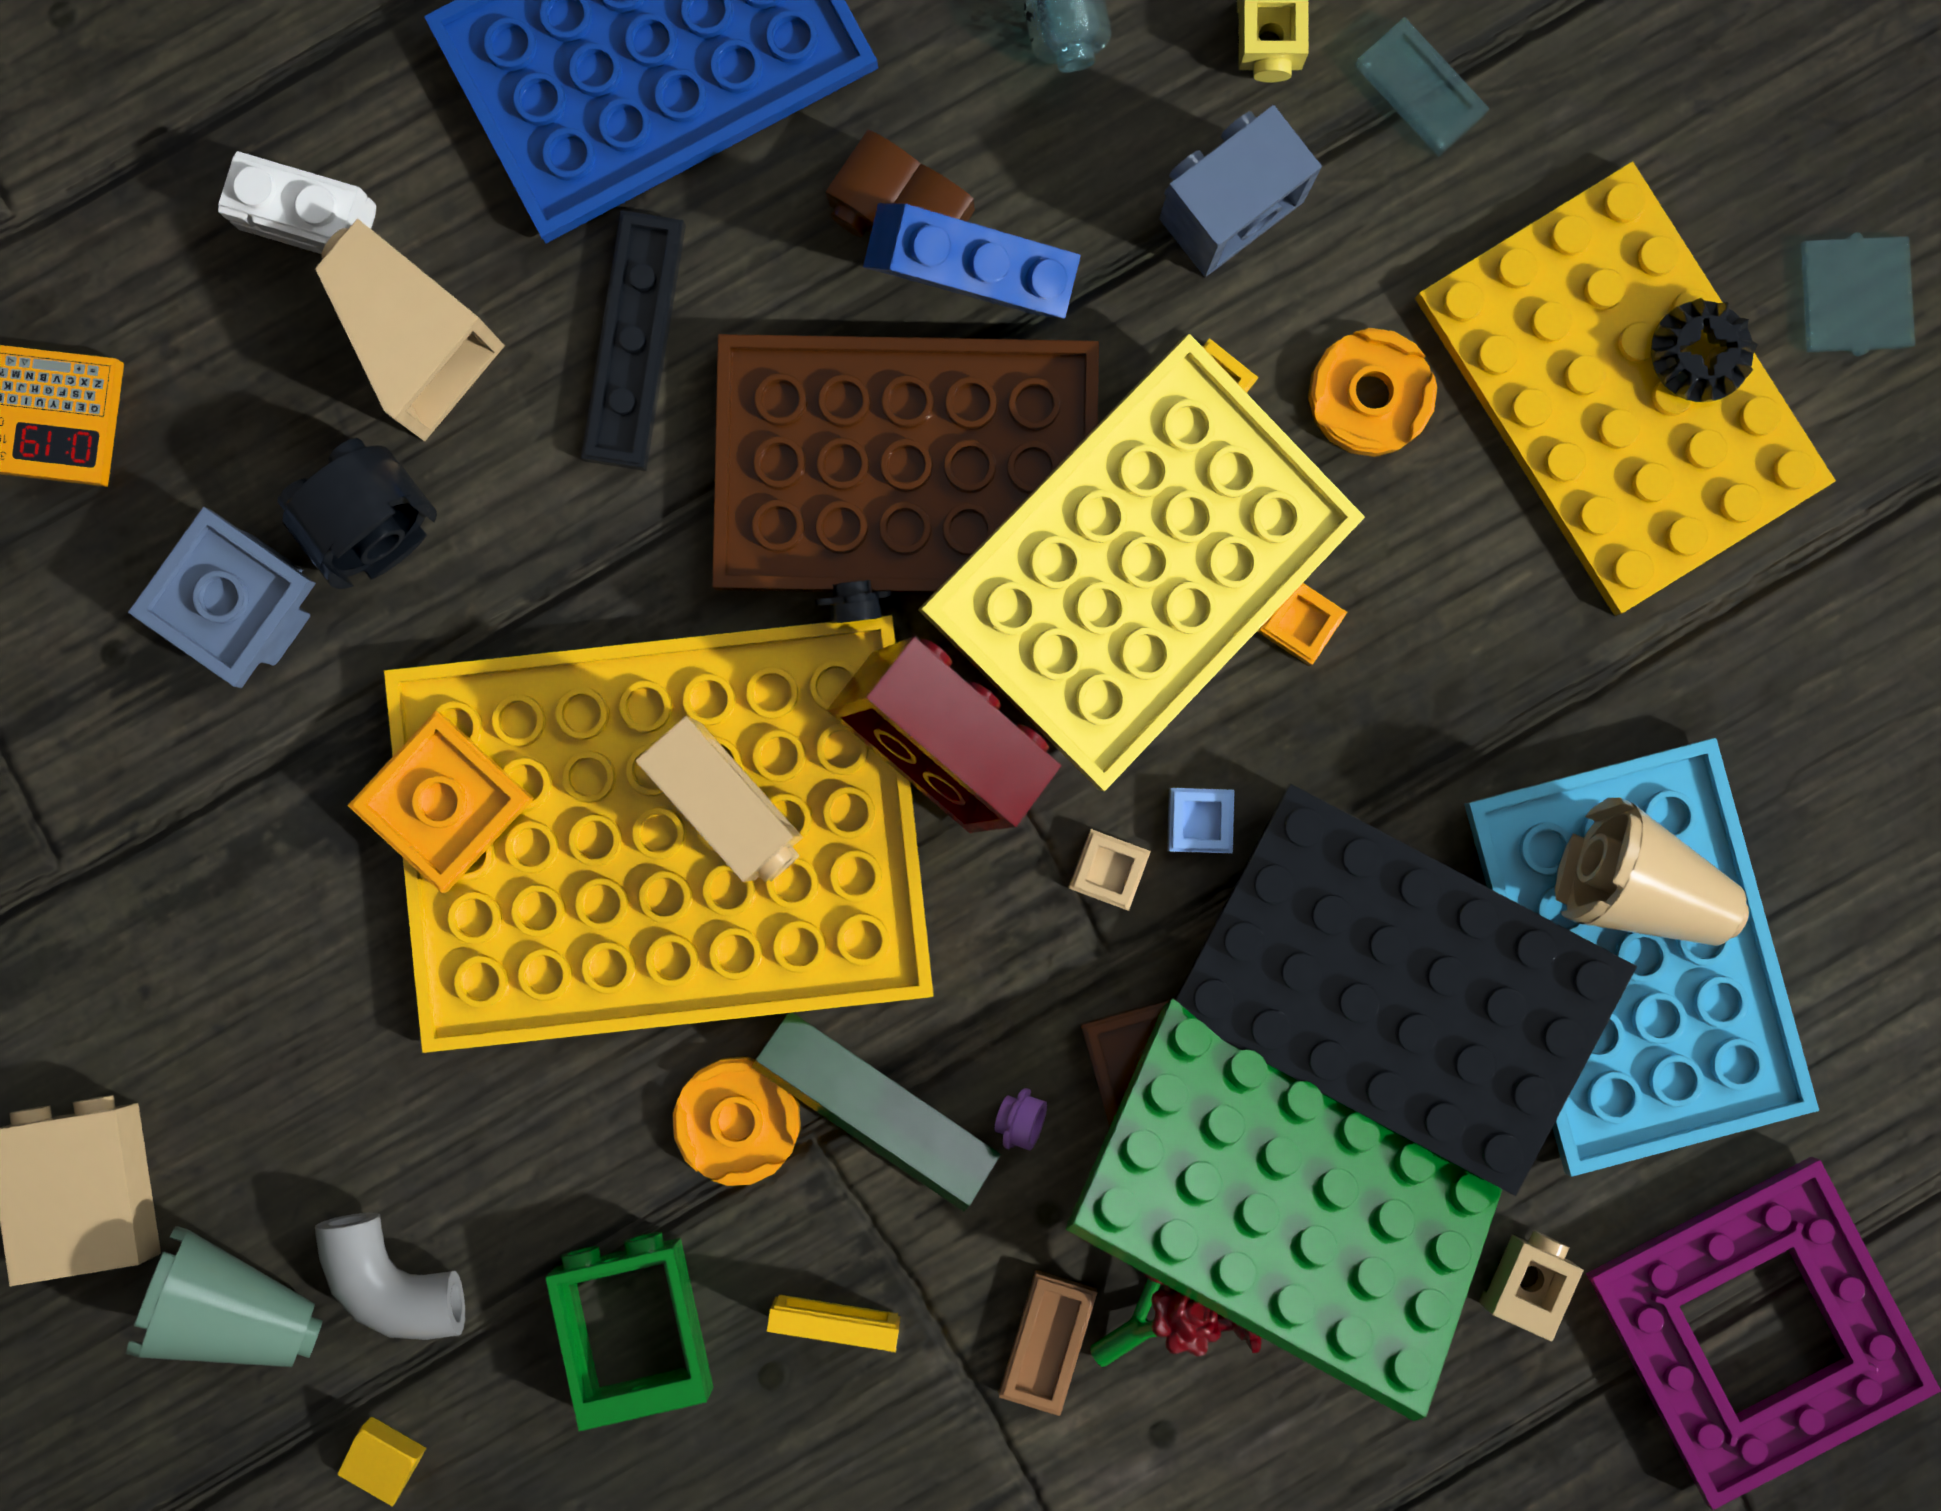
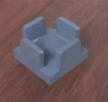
(225, 599)

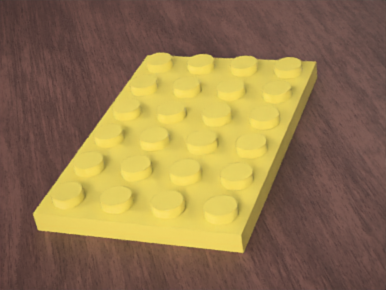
(1142, 563)

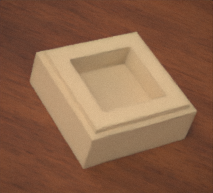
(1109, 869)

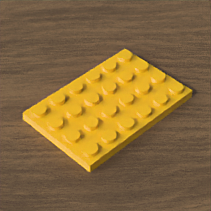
(1561, 360)

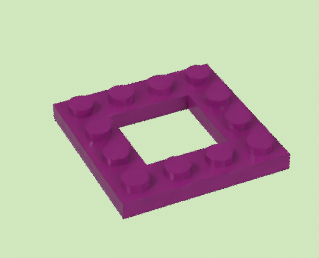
(1744, 1450)

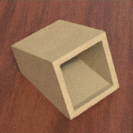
(405, 328)

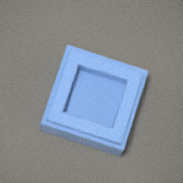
(1200, 820)

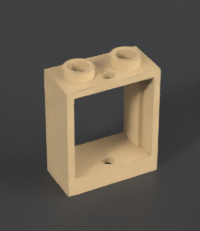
(721, 801)

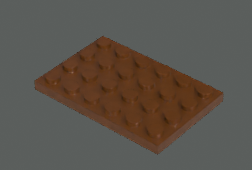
(883, 452)

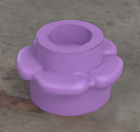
(1021, 1120)

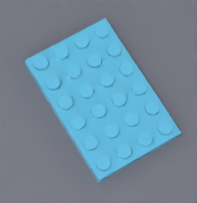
(1701, 1028)

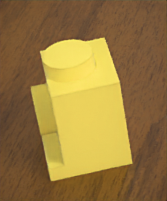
(1273, 59)

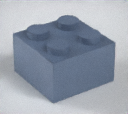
(1238, 188)

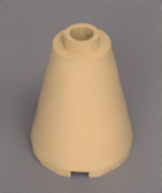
(1646, 880)

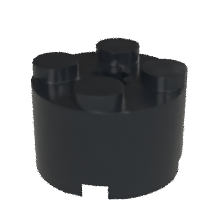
(356, 513)

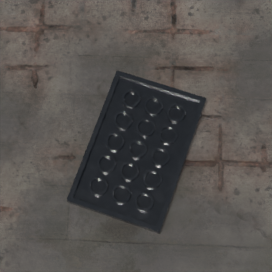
(1403, 988)

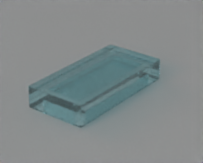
(1421, 86)

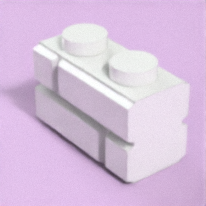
(290, 203)

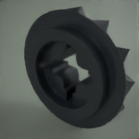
(1686, 373)

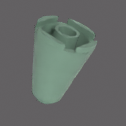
(221, 1311)

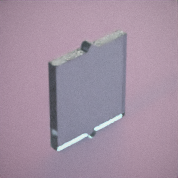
(1857, 294)

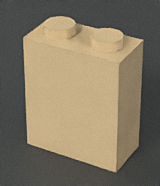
(75, 1191)

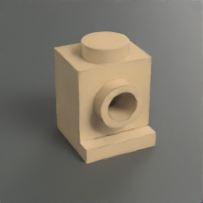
(1542, 1304)

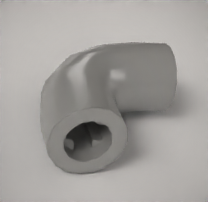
(378, 1291)

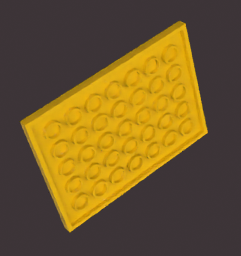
(606, 896)

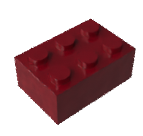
(945, 735)

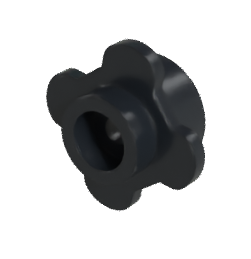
(853, 602)

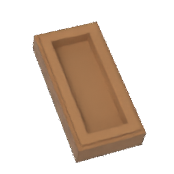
(1047, 1342)

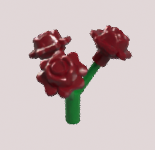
(1178, 1317)

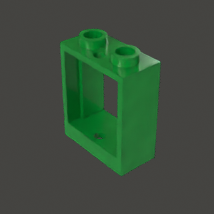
(641, 1396)

